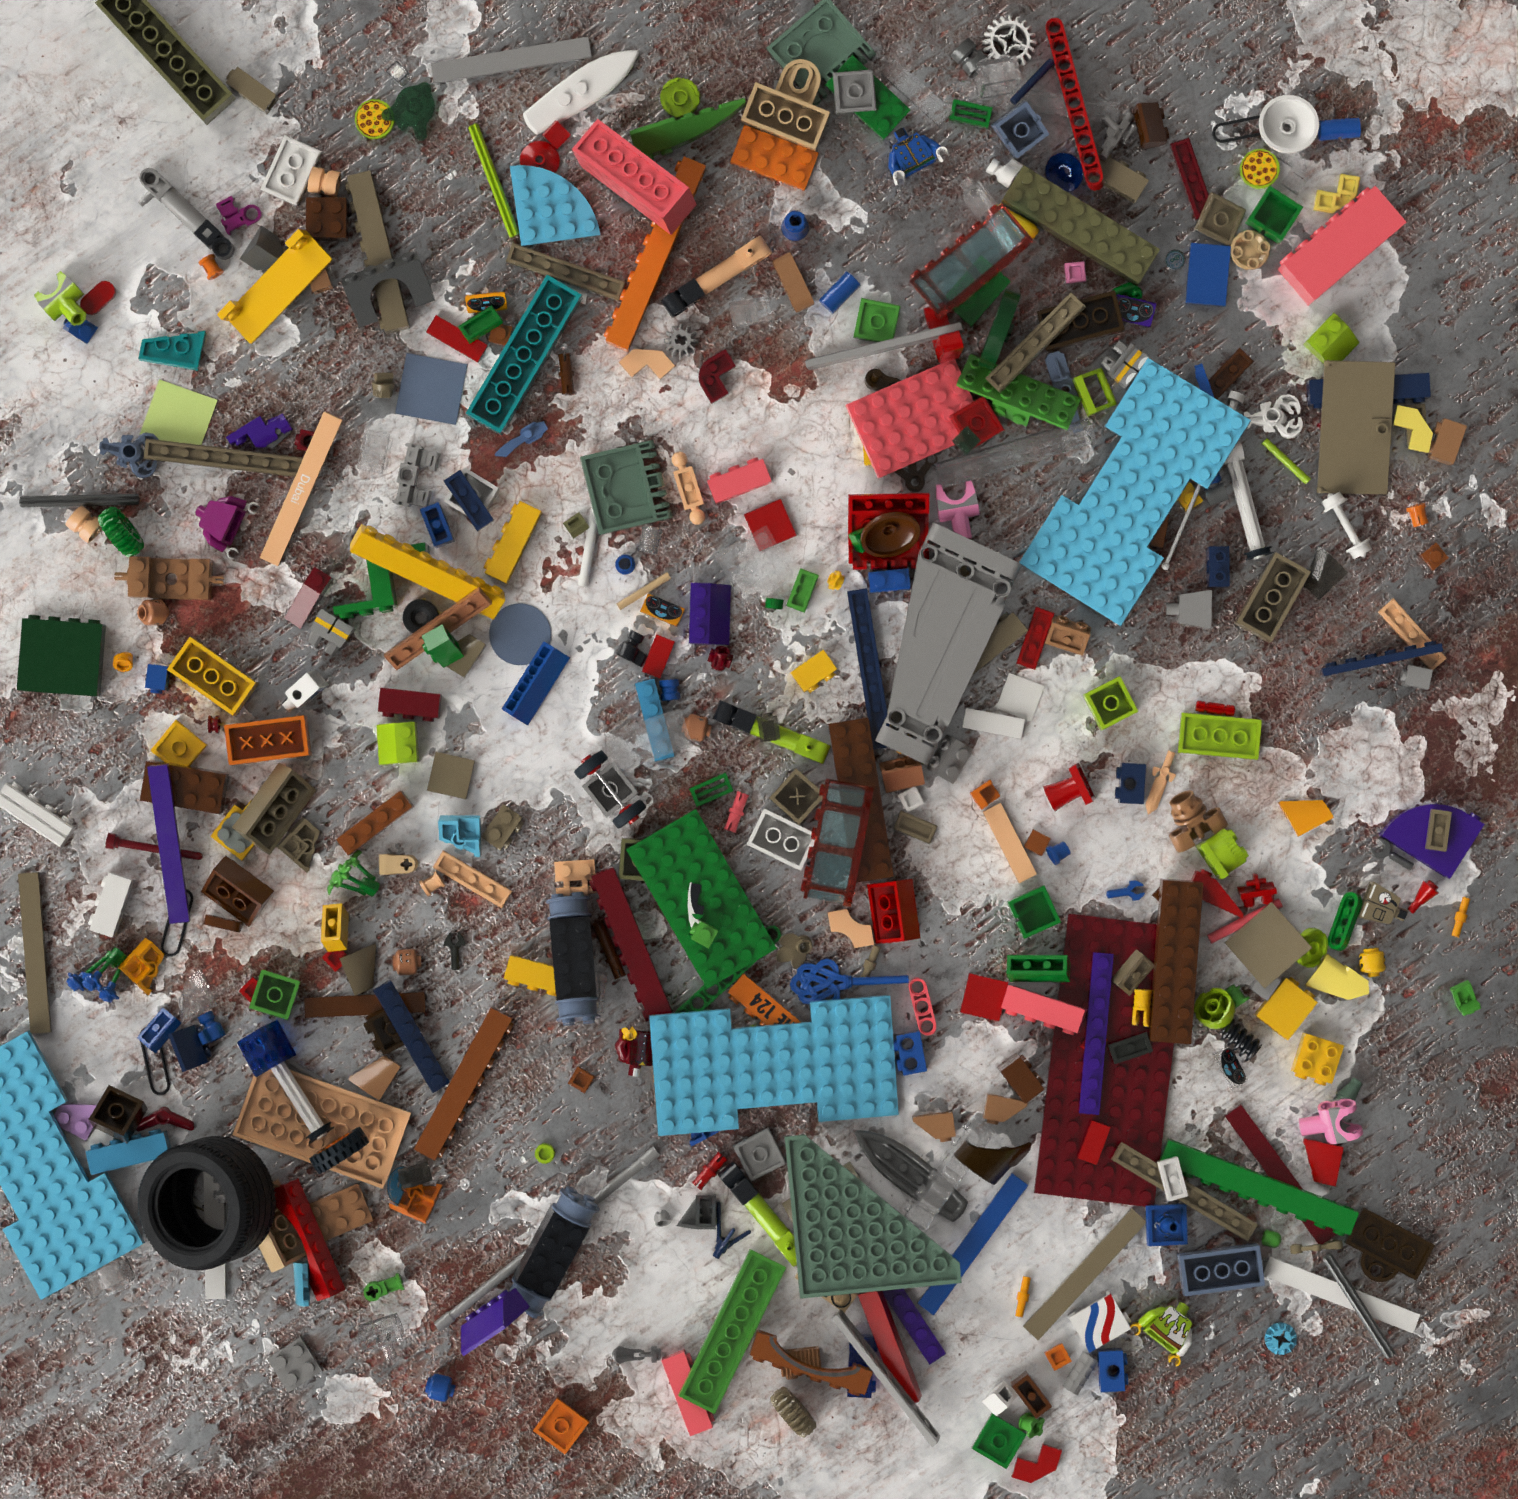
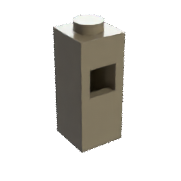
(251, 90)

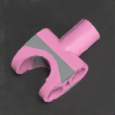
(958, 510)
(1331, 1123)

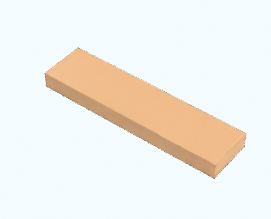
(1409, 632)
(1009, 843)
(472, 879)

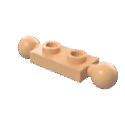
(688, 488)

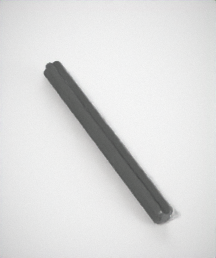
(79, 500)
(1358, 1306)

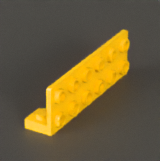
(277, 286)

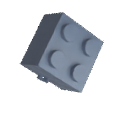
(1020, 129)

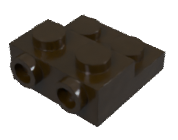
(383, 1032)

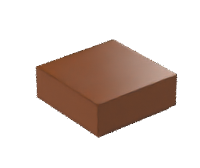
(1037, 842)
(581, 1079)

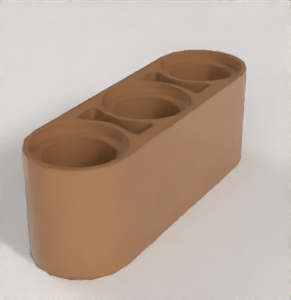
(793, 282)

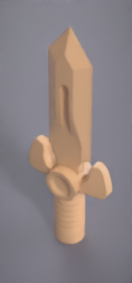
(1160, 783)

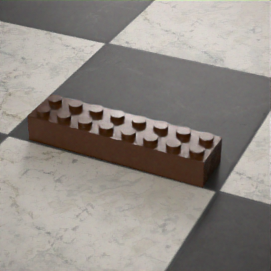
(856, 764)
(1175, 961)

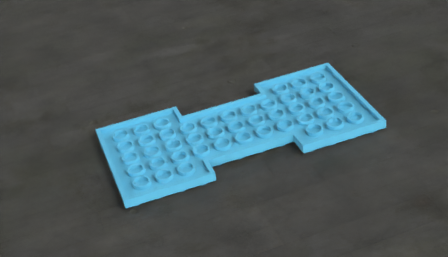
(1167, 439)
(712, 1070)
(64, 1218)

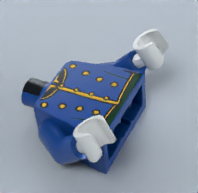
(912, 154)

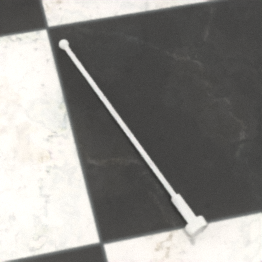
(1235, 399)

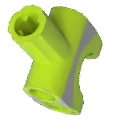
(63, 301)

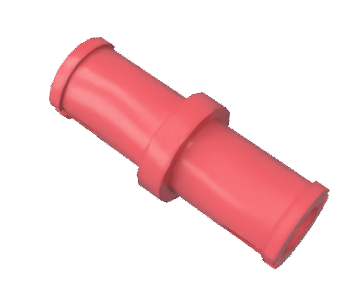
(736, 812)

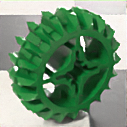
(121, 532)

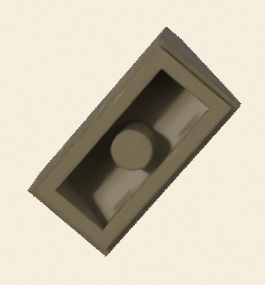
(1132, 972)

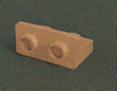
(1068, 635)

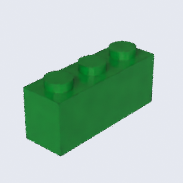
(1038, 968)

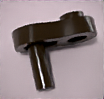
(877, 380)

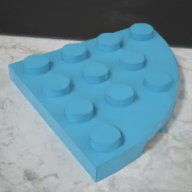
(550, 207)

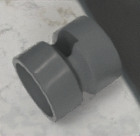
(962, 54)

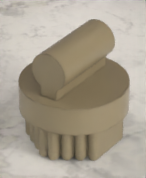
(383, 385)

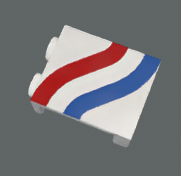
(1100, 1322)

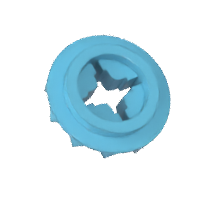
(1276, 1330)

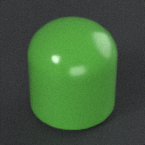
(1271, 1239)

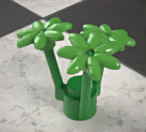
(366, 885)

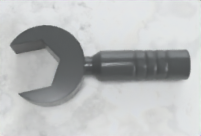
(1392, 855)

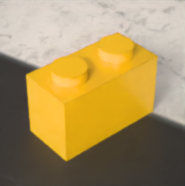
(814, 671)
(334, 927)

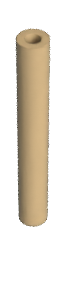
(643, 591)

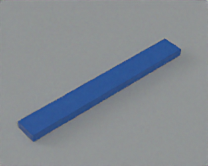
(977, 1238)

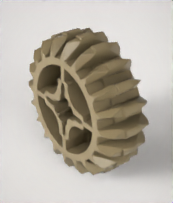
(793, 1412)

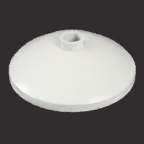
(1292, 113)

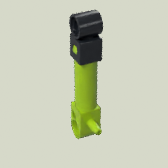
(791, 740)
(760, 1210)

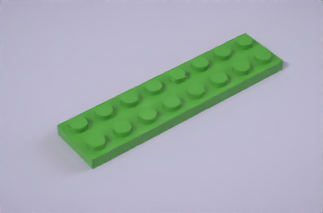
(732, 1331)

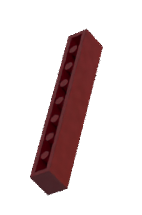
(631, 943)

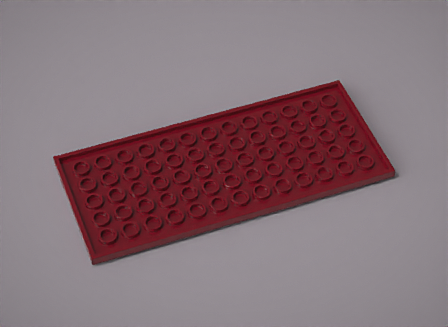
(1132, 1090)

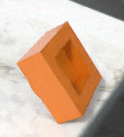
(1058, 1356)

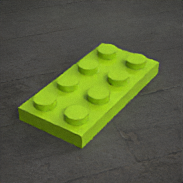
(1219, 736)

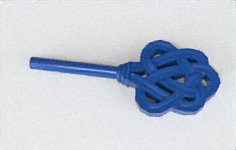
(847, 981)

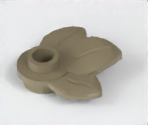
(792, 951)

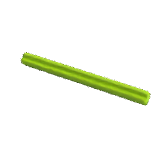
(493, 180)

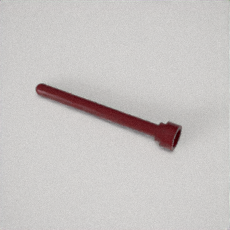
(114, 841)

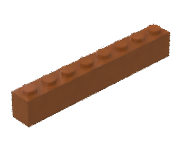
(463, 1084)

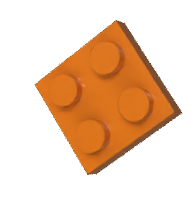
(561, 1425)

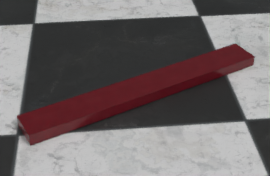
(1270, 1161)

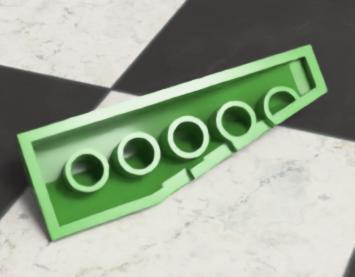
(672, 134)

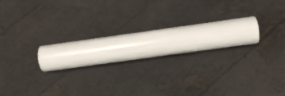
(588, 551)

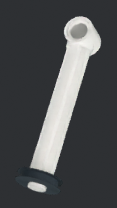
(1246, 505)
(301, 1103)

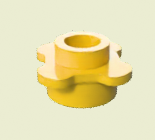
(835, 580)

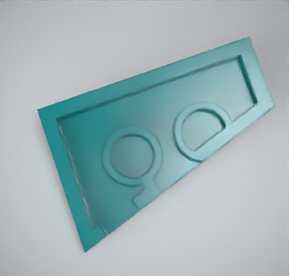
(175, 351)

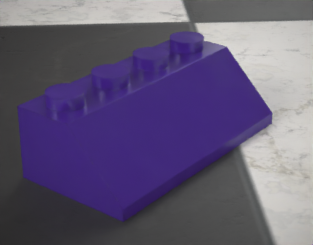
(491, 1319)

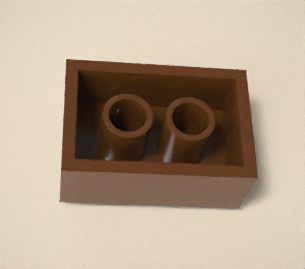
(1019, 1076)

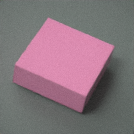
(1075, 272)

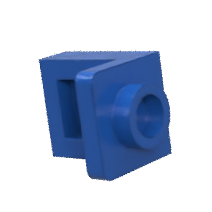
(83, 332)

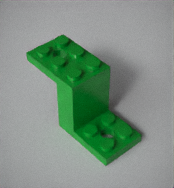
(382, 591)

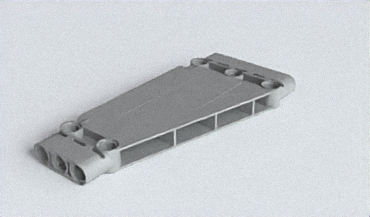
(943, 637)

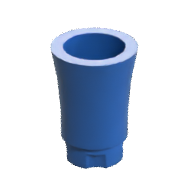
(795, 232)

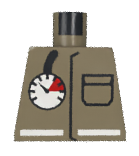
(1381, 905)

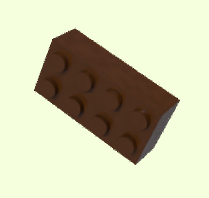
(192, 787)

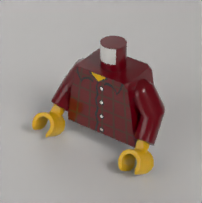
(634, 1049)

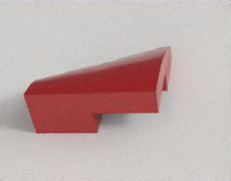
(1324, 1161)

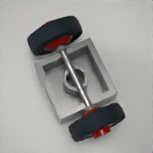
(610, 789)

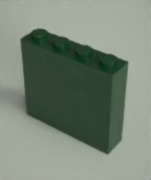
(61, 656)

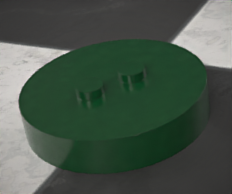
(1000, 329)

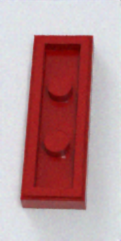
(455, 339)
(1035, 638)

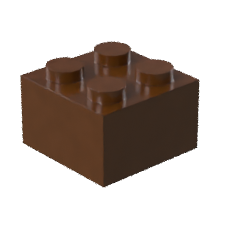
(327, 218)

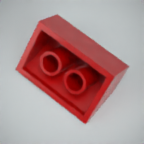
(893, 911)

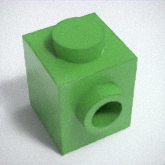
(703, 933)

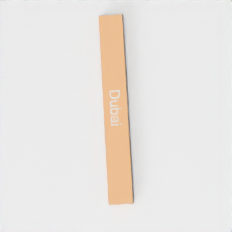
(301, 488)

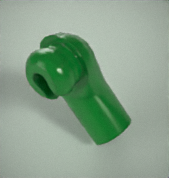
(1130, 290)

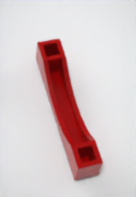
(323, 1272)

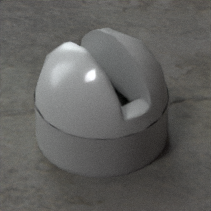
(662, 1219)

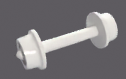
(1359, 548)

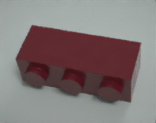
(409, 704)

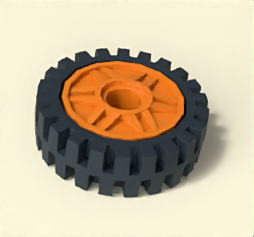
(339, 1150)

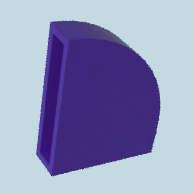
(1410, 829)

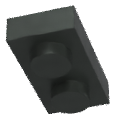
(1130, 1047)

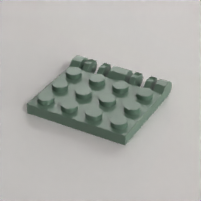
(823, 39)
(622, 489)

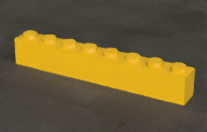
(422, 568)

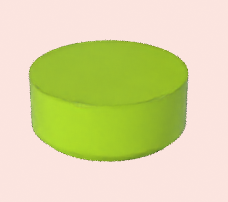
(544, 1153)

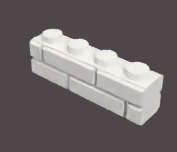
(36, 815)

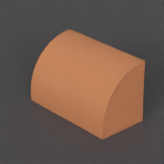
(901, 774)

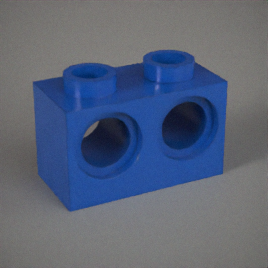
(915, 1052)

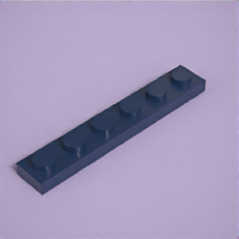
(1373, 660)
(411, 1036)

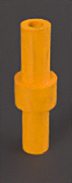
(1460, 917)
(1023, 1296)

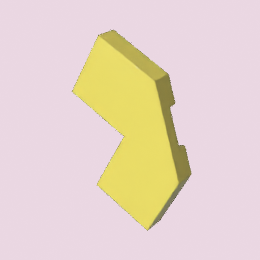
(1346, 191)
(1412, 419)

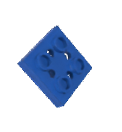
(1174, 1224)

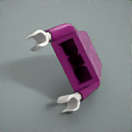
(222, 520)

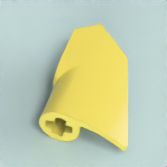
(1338, 979)

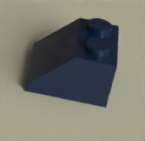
(189, 1047)

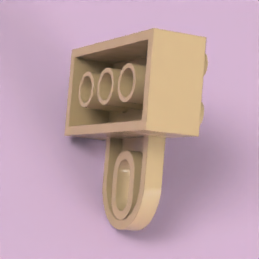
(789, 110)

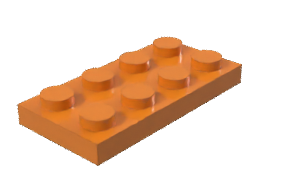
(774, 157)

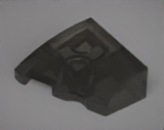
(1324, 574)

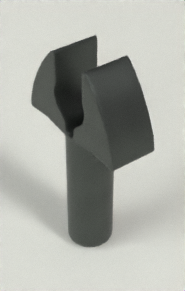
(454, 949)

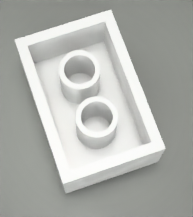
(781, 839)

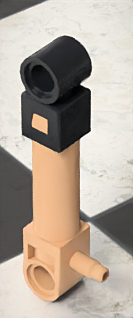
(697, 288)

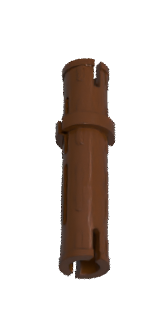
(608, 949)

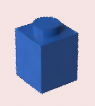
(157, 678)

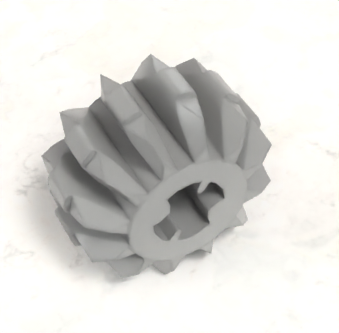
(678, 347)

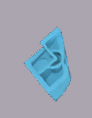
(461, 831)
(301, 1283)

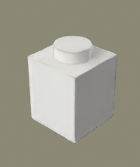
(1000, 1398)

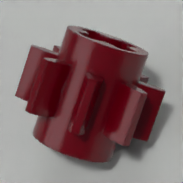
(720, 658)

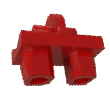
(1257, 888)

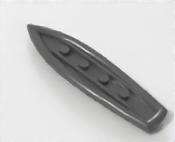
(905, 1169)

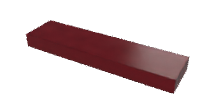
(1190, 175)

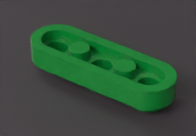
(1345, 912)

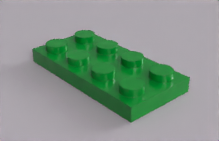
(889, 107)

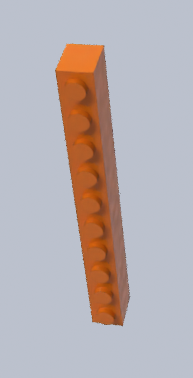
(649, 268)

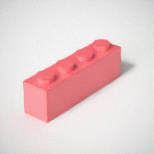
(1043, 1008)
(677, 1369)

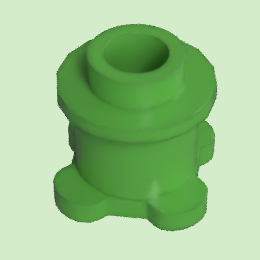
(1237, 995)
(1030, 1424)

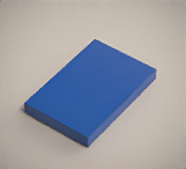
(1207, 274)

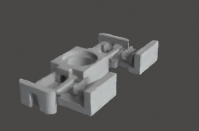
(405, 491)

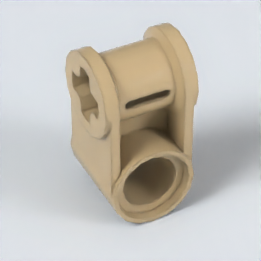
(393, 864)

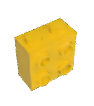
(1317, 1059)

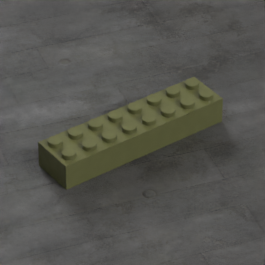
(169, 56)
(1080, 226)

